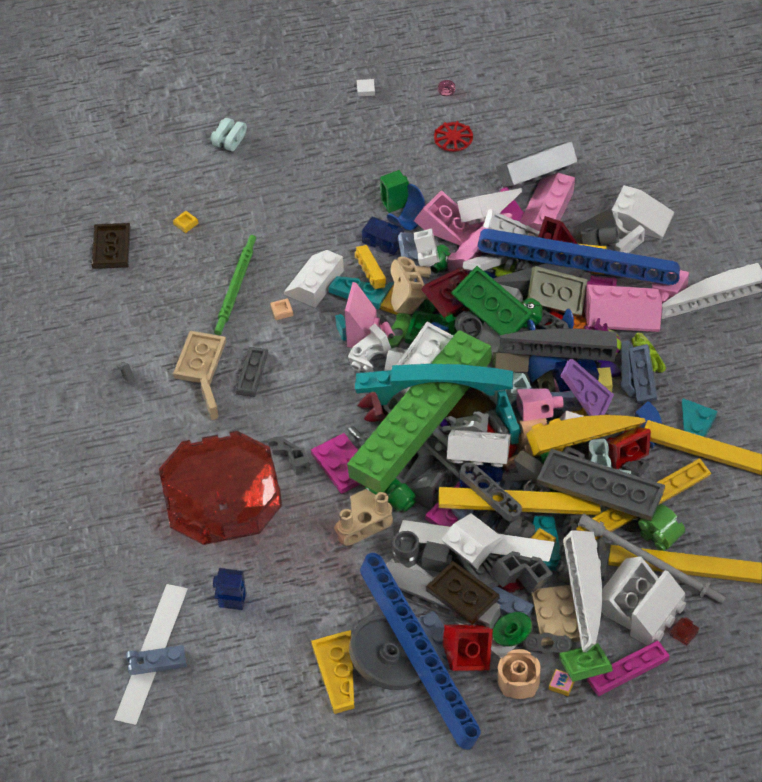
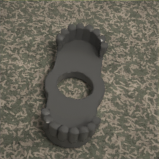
(560, 645)

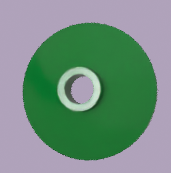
(512, 629)

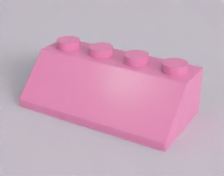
(549, 200)
(468, 250)
(623, 307)

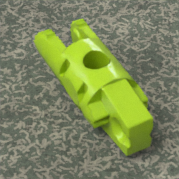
(657, 363)

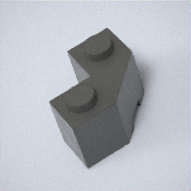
(530, 571)

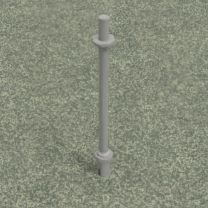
(600, 530)

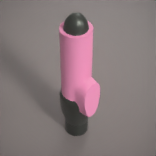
(385, 327)

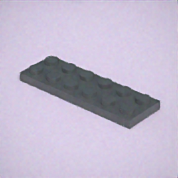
(601, 484)

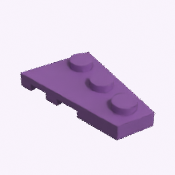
(588, 390)

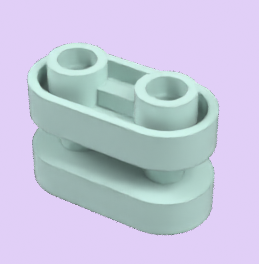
(228, 134)

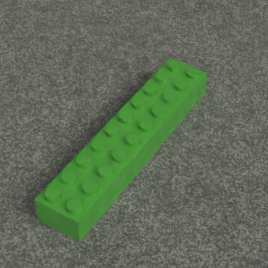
(415, 418)

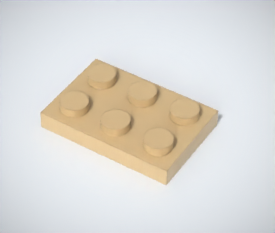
(199, 357)
(555, 613)

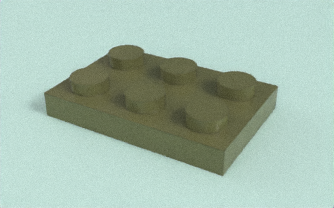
(557, 290)

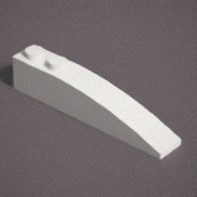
(715, 290)
(585, 583)

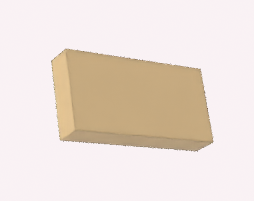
(209, 399)

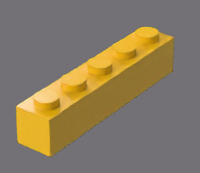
(370, 267)

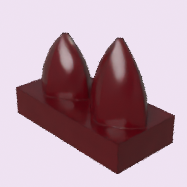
(377, 413)

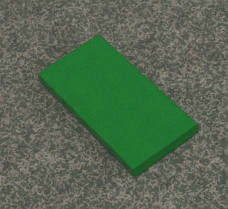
(492, 303)

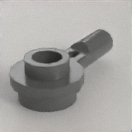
(358, 436)

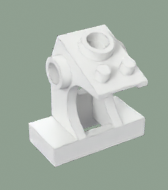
(630, 239)
(371, 345)

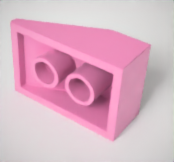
(444, 219)
(359, 316)

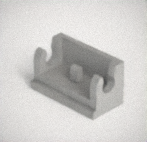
(471, 423)

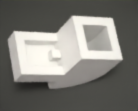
(426, 248)

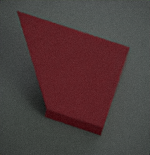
(555, 230)

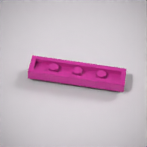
(629, 668)

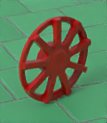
(453, 136)

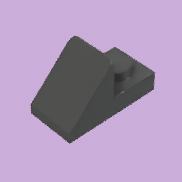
(524, 468)

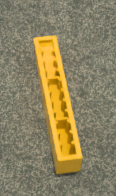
(577, 430)

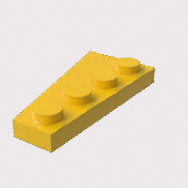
(336, 669)

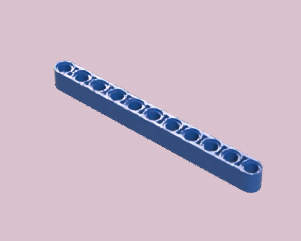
(587, 253)
(420, 651)

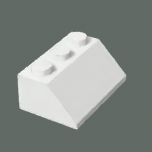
(315, 278)
(478, 447)
(627, 590)
(657, 610)

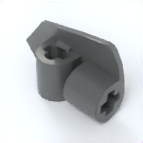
(597, 230)

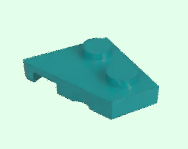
(507, 416)
(697, 418)

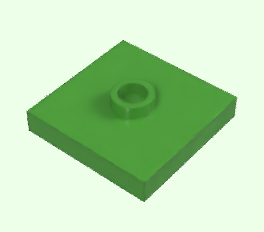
(585, 664)

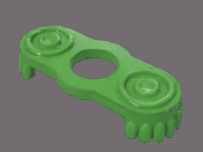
(402, 322)

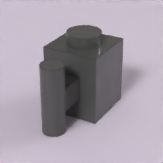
(436, 556)

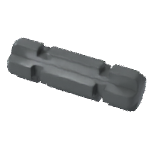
(496, 422)

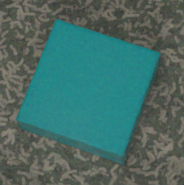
(341, 326)

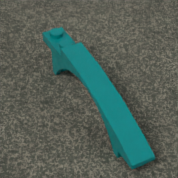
(390, 382)

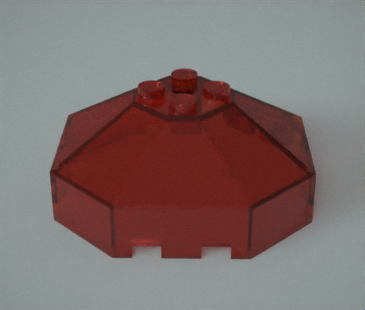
(216, 473)

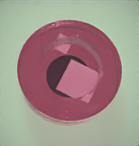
(446, 88)

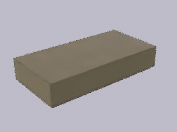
(510, 361)

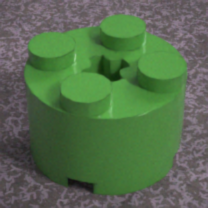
(662, 529)

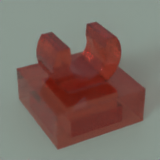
(684, 631)

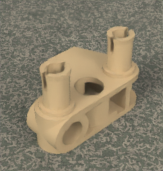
(407, 293)
(369, 515)

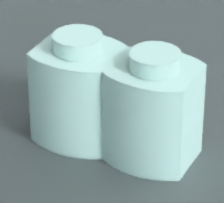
(599, 452)

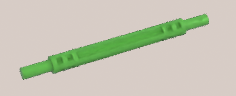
(235, 285)

